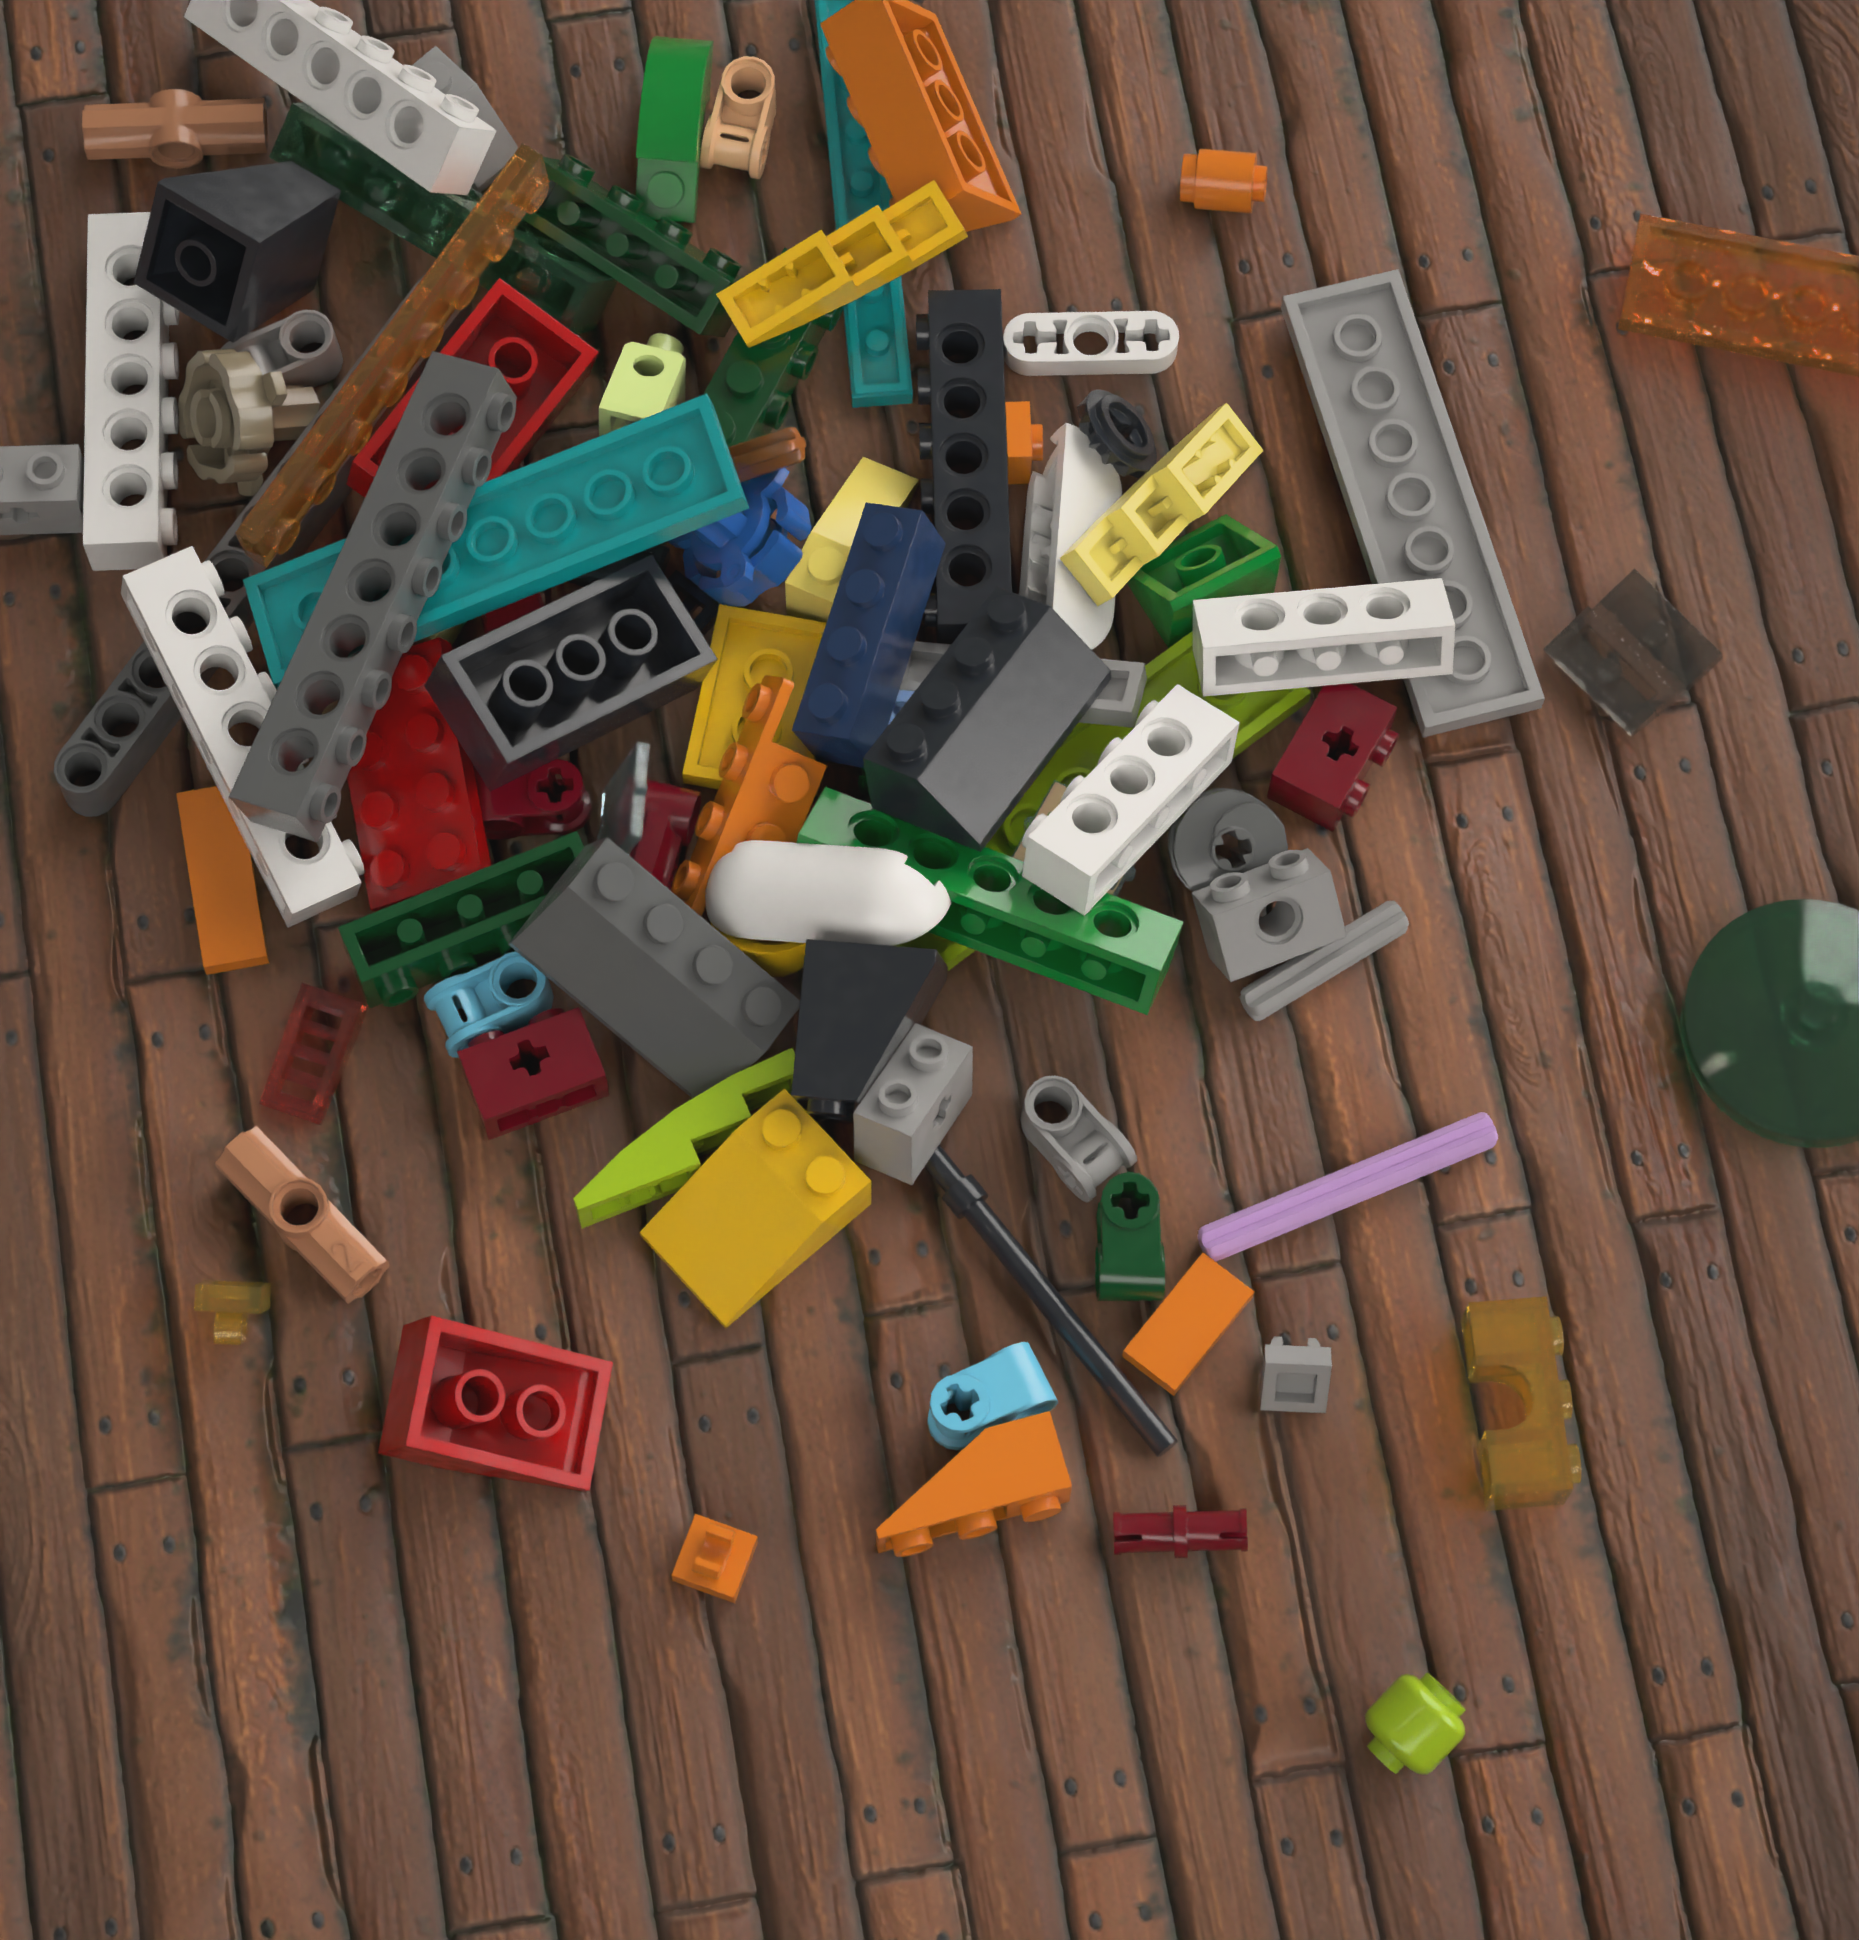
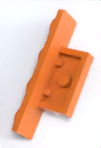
(761, 792)

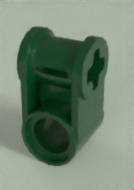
(1129, 1250)

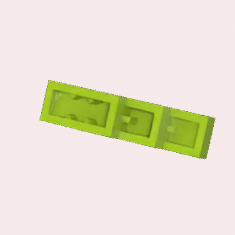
(669, 1151)

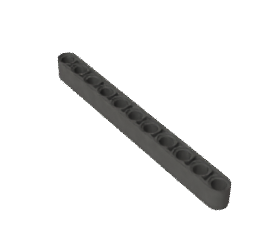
(153, 708)

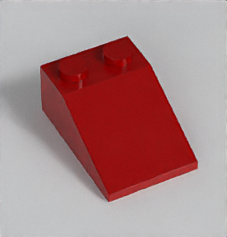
(495, 1405)

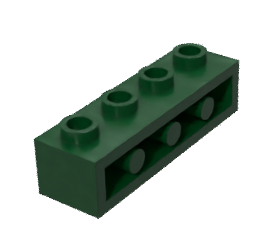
(634, 248)
(757, 382)
(453, 924)

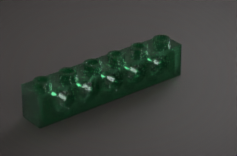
(534, 264)

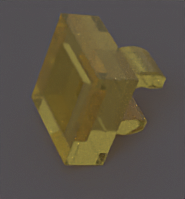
(232, 1304)

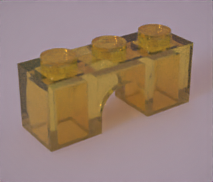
(1517, 1347)

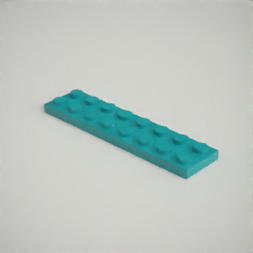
(541, 525)

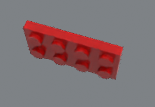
(415, 792)

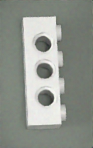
(1323, 637)
(1128, 798)

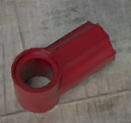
(667, 827)

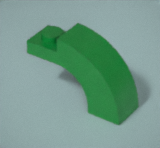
(672, 126)

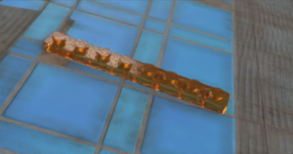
(385, 368)

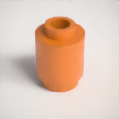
(1223, 180)

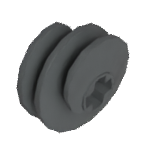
(1200, 829)

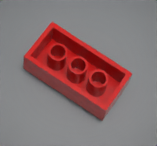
(535, 356)

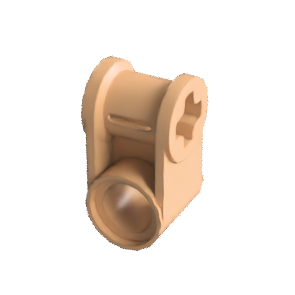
(739, 127)

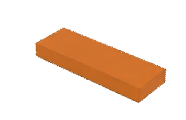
(221, 884)

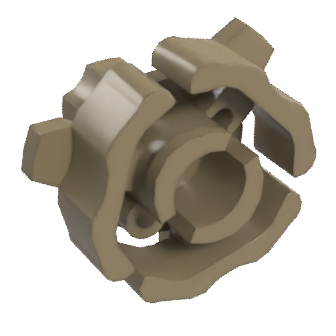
(238, 416)

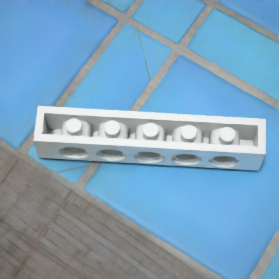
(355, 86)
(113, 533)
(187, 585)

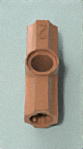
(175, 128)
(326, 1242)

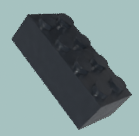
(570, 672)

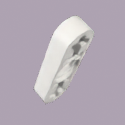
(1108, 324)

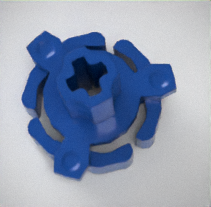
(748, 545)

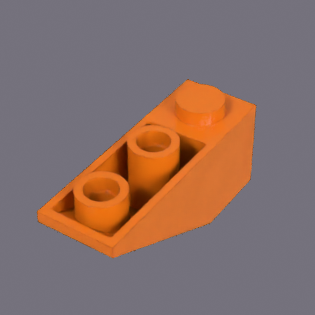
(995, 1477)

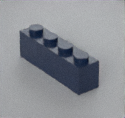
(869, 633)

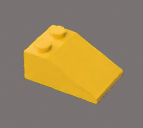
(758, 1208)

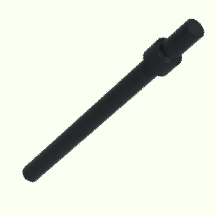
(967, 1200)

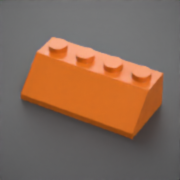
(917, 108)

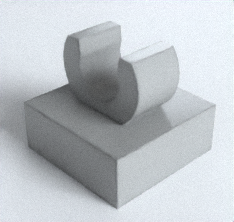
(1295, 1377)

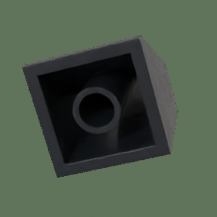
(236, 243)
(854, 1017)

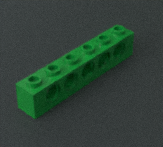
(1110, 952)

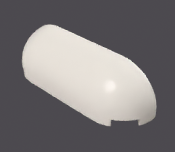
(1058, 511)
(821, 894)

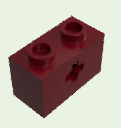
(1339, 720)
(506, 1092)

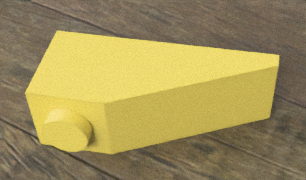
(816, 577)

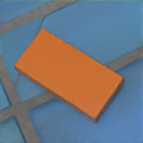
(1188, 1324)

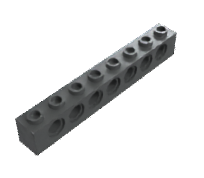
(396, 506)

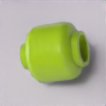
(1415, 1724)

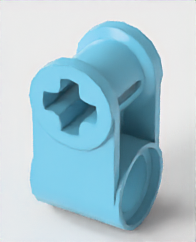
(485, 1000)
(996, 1392)

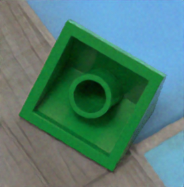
(1204, 564)

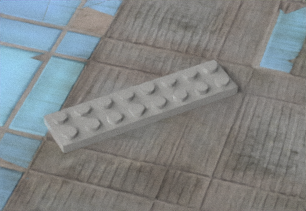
(1411, 489)

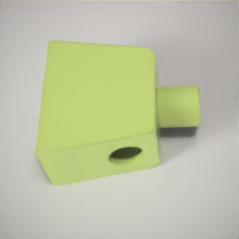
(643, 382)

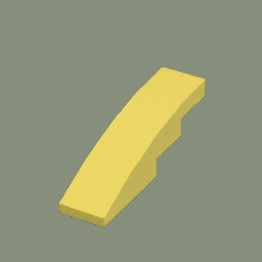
(1161, 504)

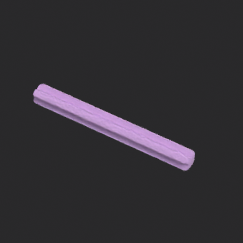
(1347, 1186)

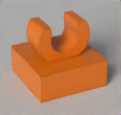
(714, 1558)

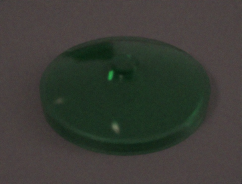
(1778, 1022)

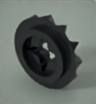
(1117, 433)

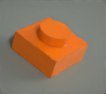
(1023, 442)

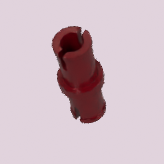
(1180, 1531)

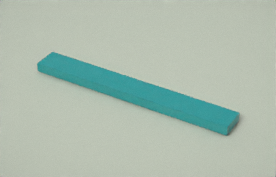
(877, 320)

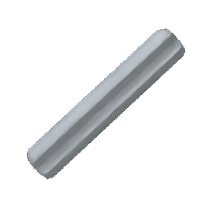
(1317, 966)

